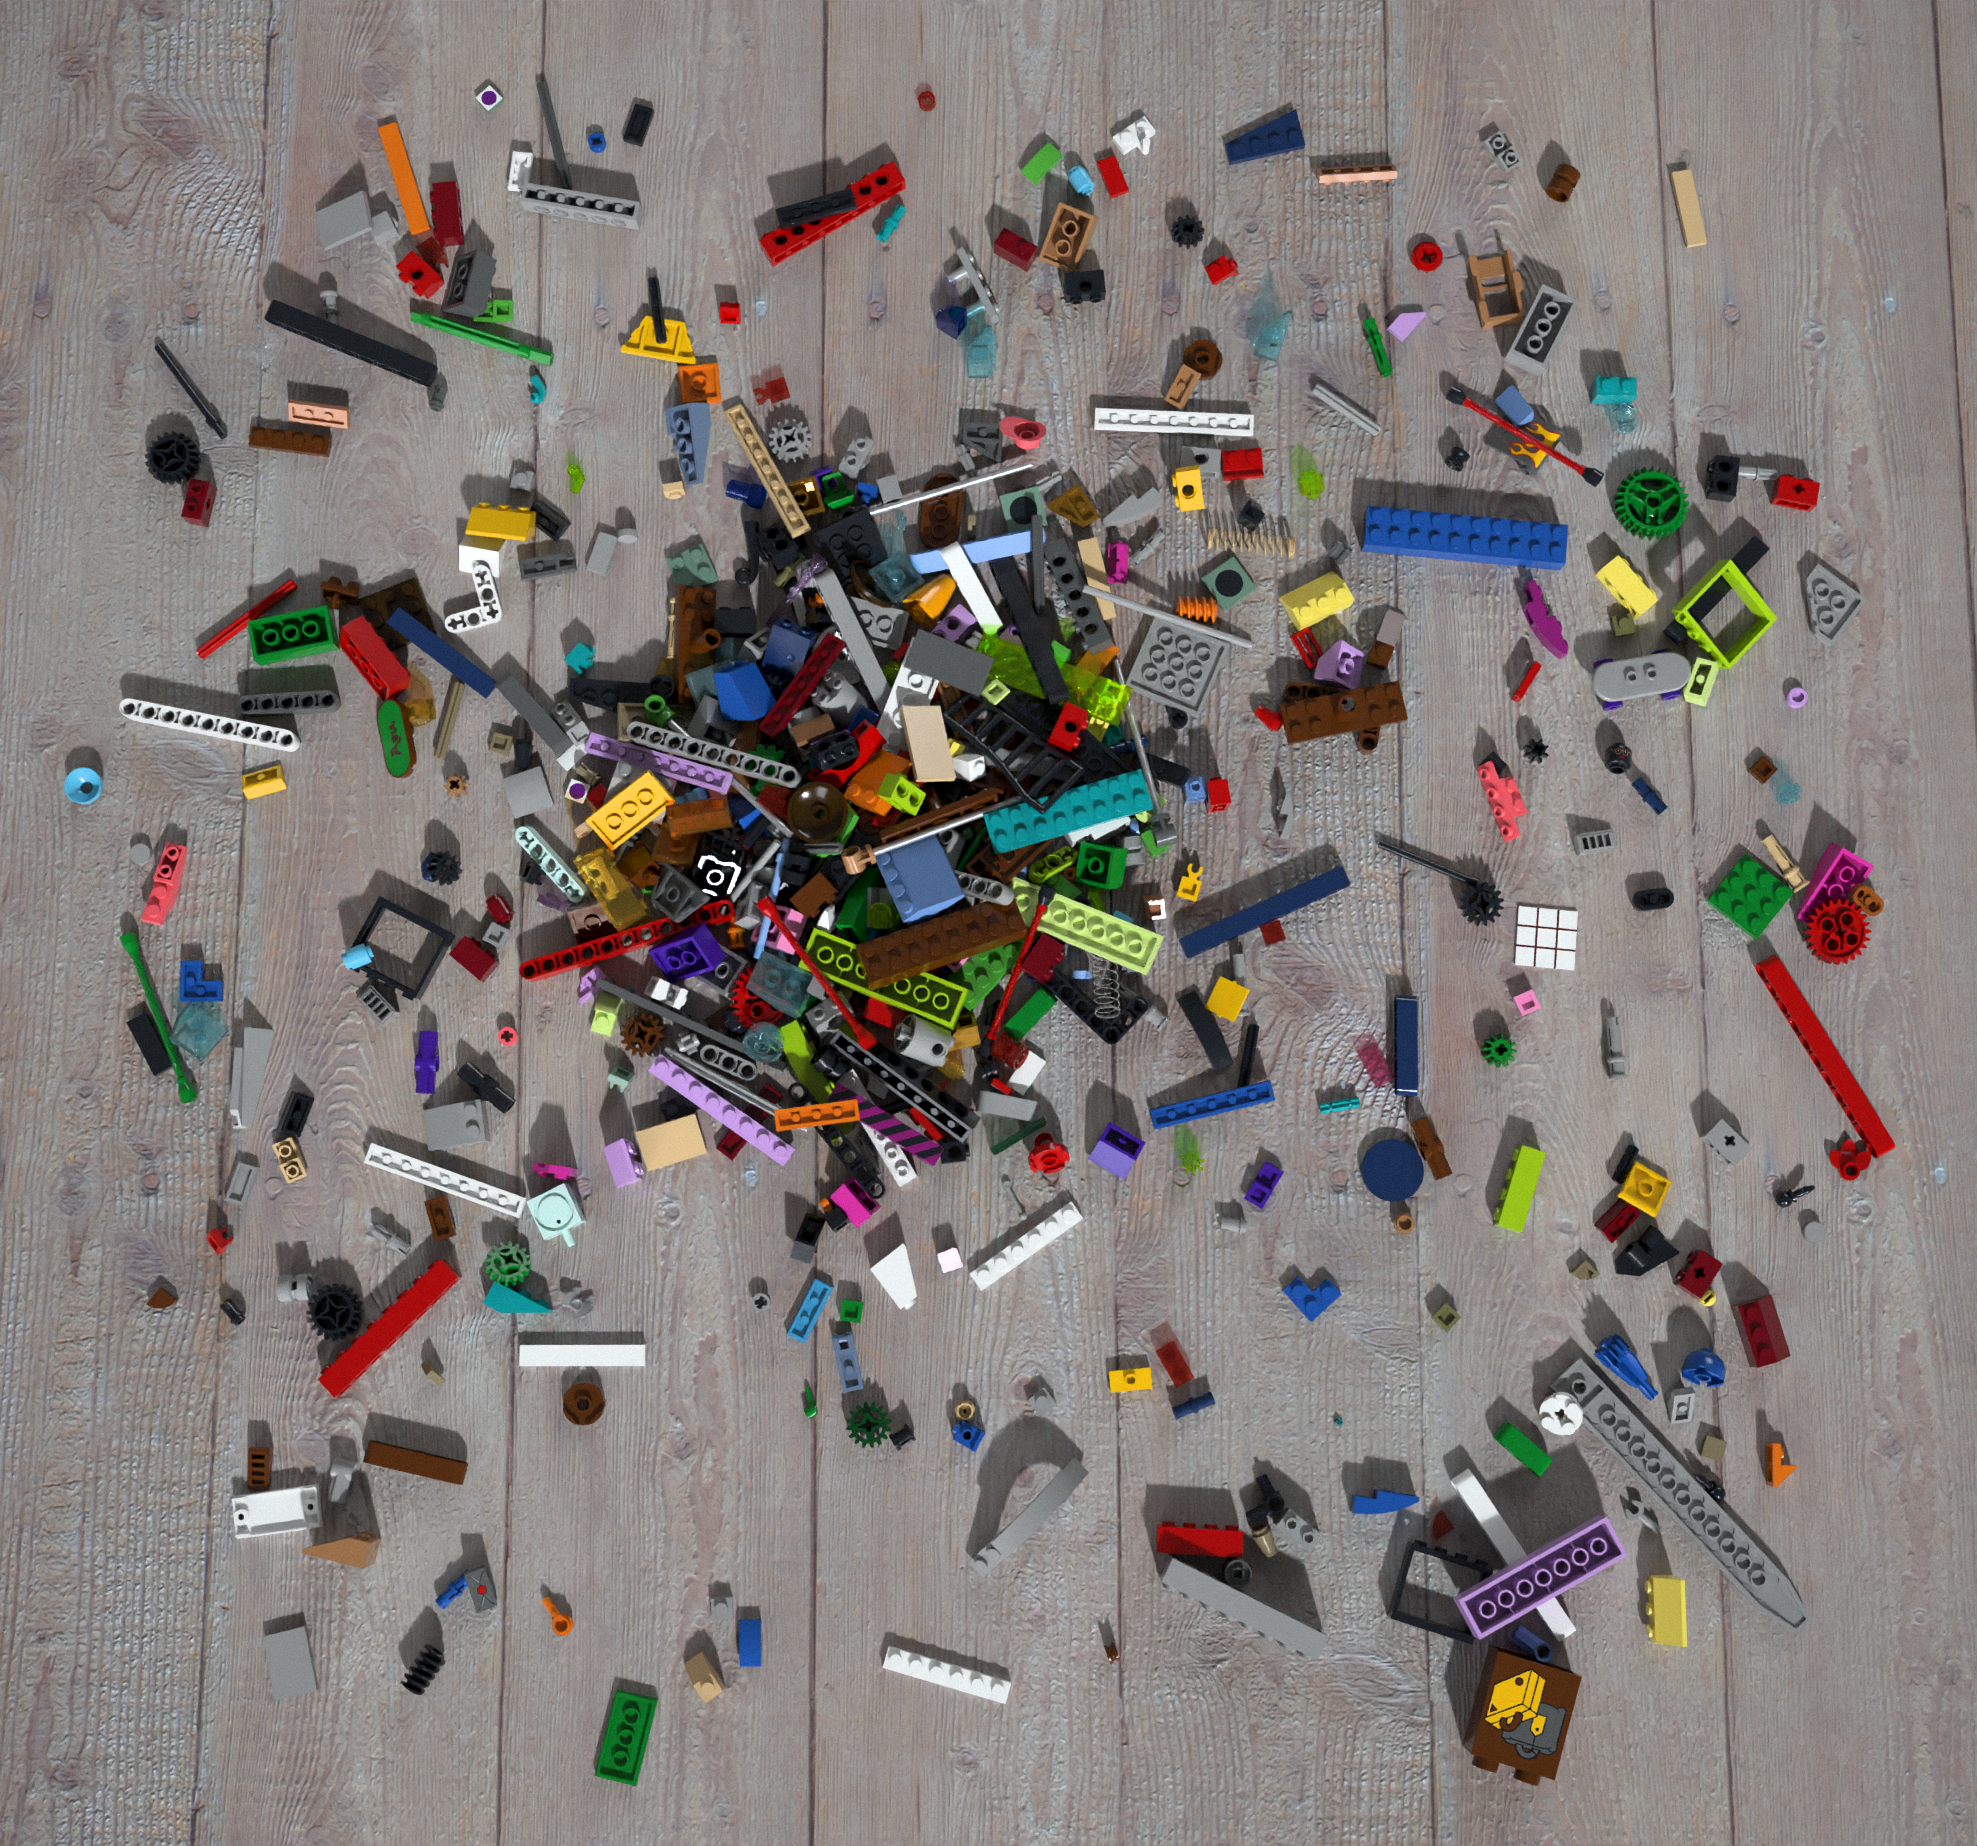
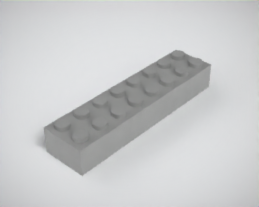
(1244, 1607)

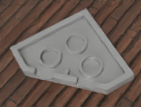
(1830, 604)

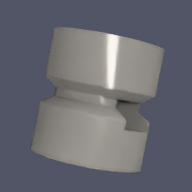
(1134, 856)
(296, 1287)

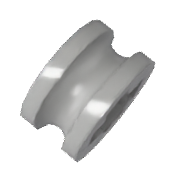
(764, 1307)

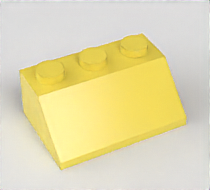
(1317, 600)
(1666, 1610)

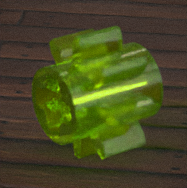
(1189, 1168)

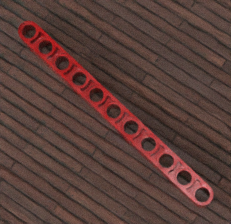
(618, 942)
(1825, 1056)

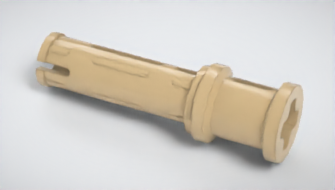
(671, 653)
(1789, 870)

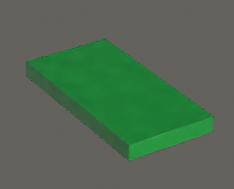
(626, 1737)

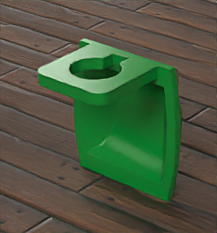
(840, 498)

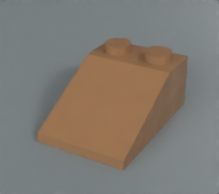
(1068, 237)
(353, 1550)

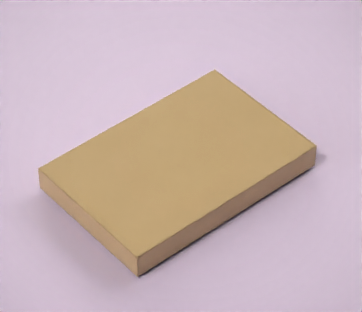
(671, 1142)

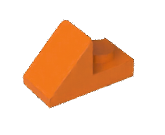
(1775, 1471)

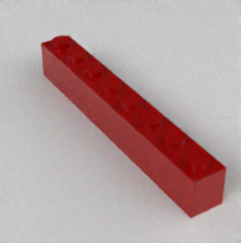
(389, 1328)

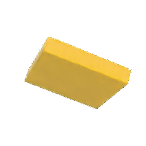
(1644, 1189)

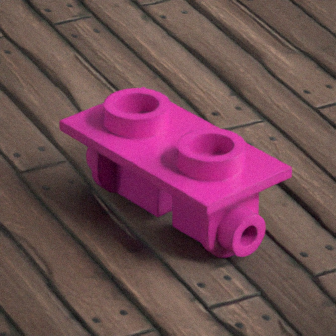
(1117, 563)

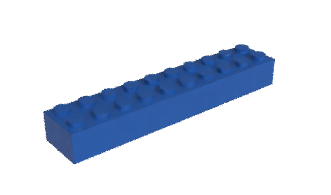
(1464, 538)

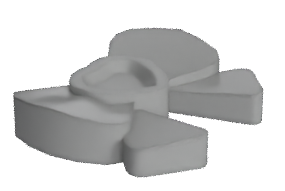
(582, 1308)

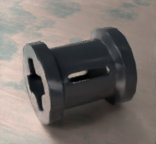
(902, 1437)

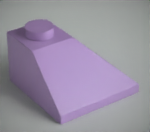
(1340, 666)

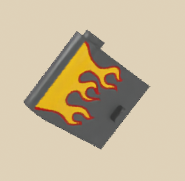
(1529, 456)

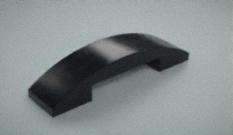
(1205, 1030)

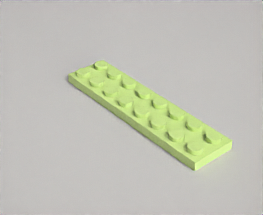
(1089, 928)

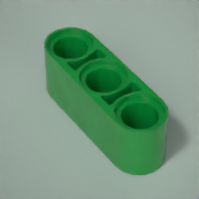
(1030, 1013)
(1522, 1448)

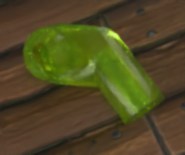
(578, 478)

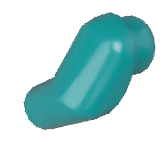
(540, 390)

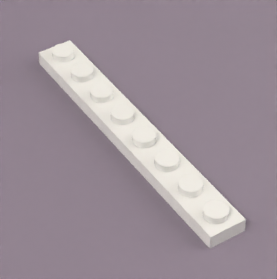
(1174, 422)
(445, 1180)

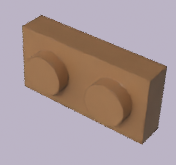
(1182, 386)

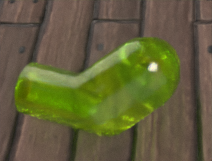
(1094, 898)

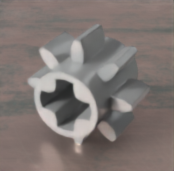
(688, 1042)

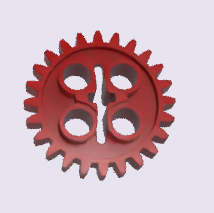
(1819, 937)
(744, 1010)

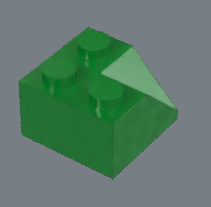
(1101, 865)

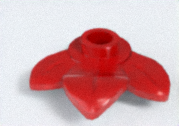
(1849, 1157)

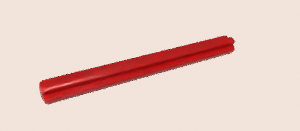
(241, 622)

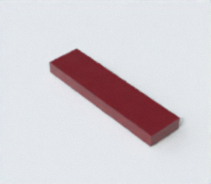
(732, 1142)

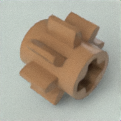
(452, 790)

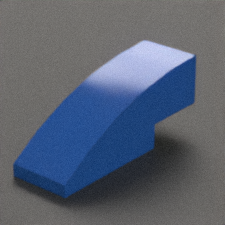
(1381, 1502)

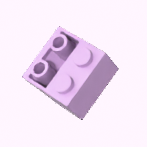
(623, 1163)

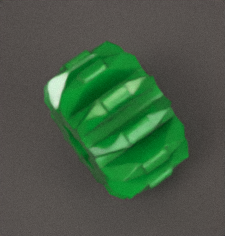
(1493, 1055)

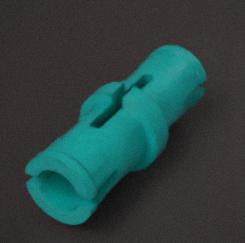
(890, 223)

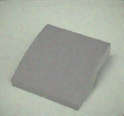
(527, 792)

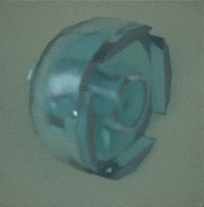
(763, 1041)

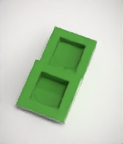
(1041, 163)
(497, 312)

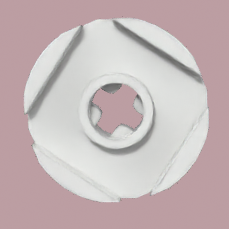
(1555, 1424)

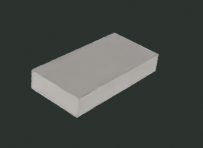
(602, 553)
(241, 1183)

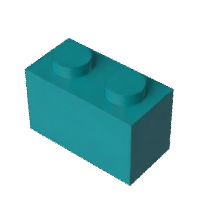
(1613, 390)

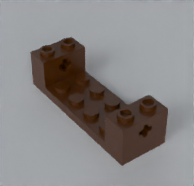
(1008, 864)

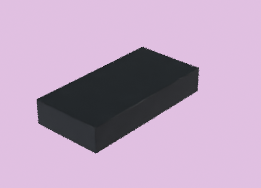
(638, 125)

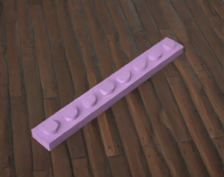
(659, 762)
(721, 1110)

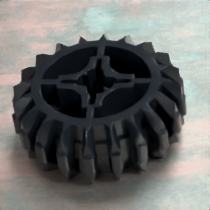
(175, 444)
(333, 1304)

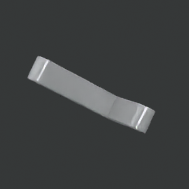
(972, 885)

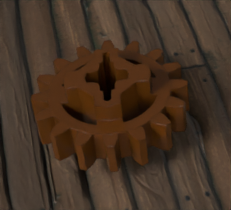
(651, 1032)

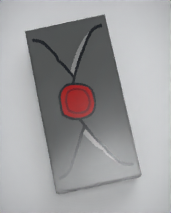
(480, 1588)

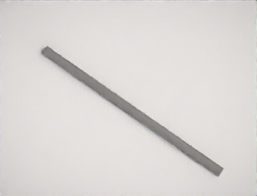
(1167, 616)

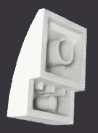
(1098, 833)

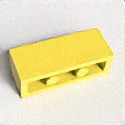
(1627, 587)

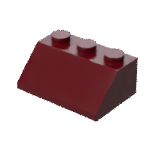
(1760, 1331)

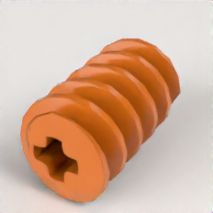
(1196, 608)

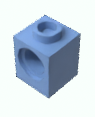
(1195, 790)

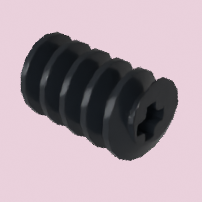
(424, 1671)

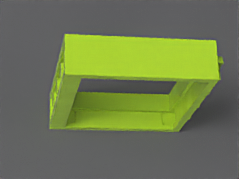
(1748, 595)

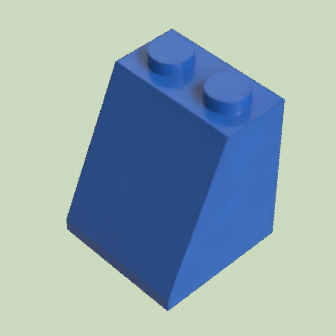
(743, 692)

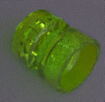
(883, 915)

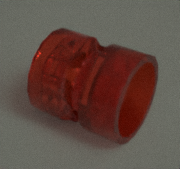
(1009, 1051)

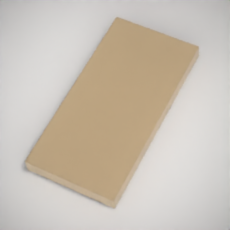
(927, 743)

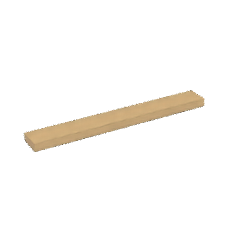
(767, 471)

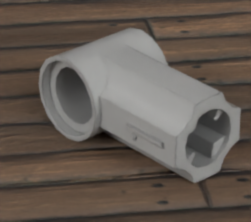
(342, 1474)

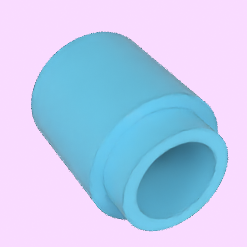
(1081, 181)
(357, 956)

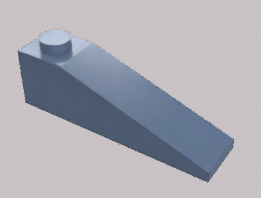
(690, 430)

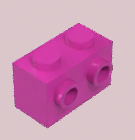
(855, 1203)

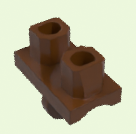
(339, 594)

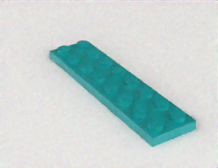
(1072, 812)

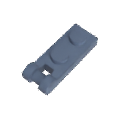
(847, 1362)

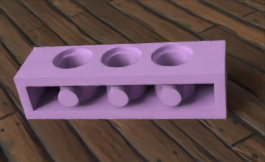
(959, 616)

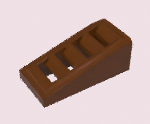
(267, 1469)

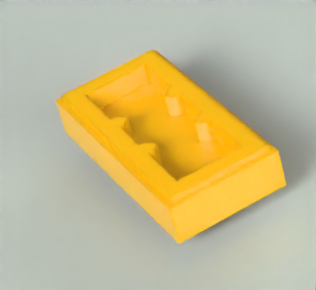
(1130, 1379)

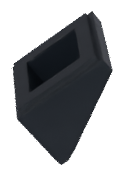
(1498, 763)

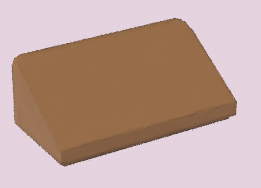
(813, 729)

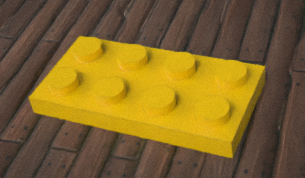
(630, 810)

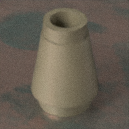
(1264, 1539)

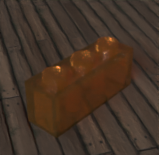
(698, 816)

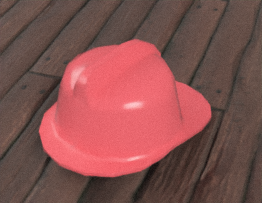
(1023, 432)

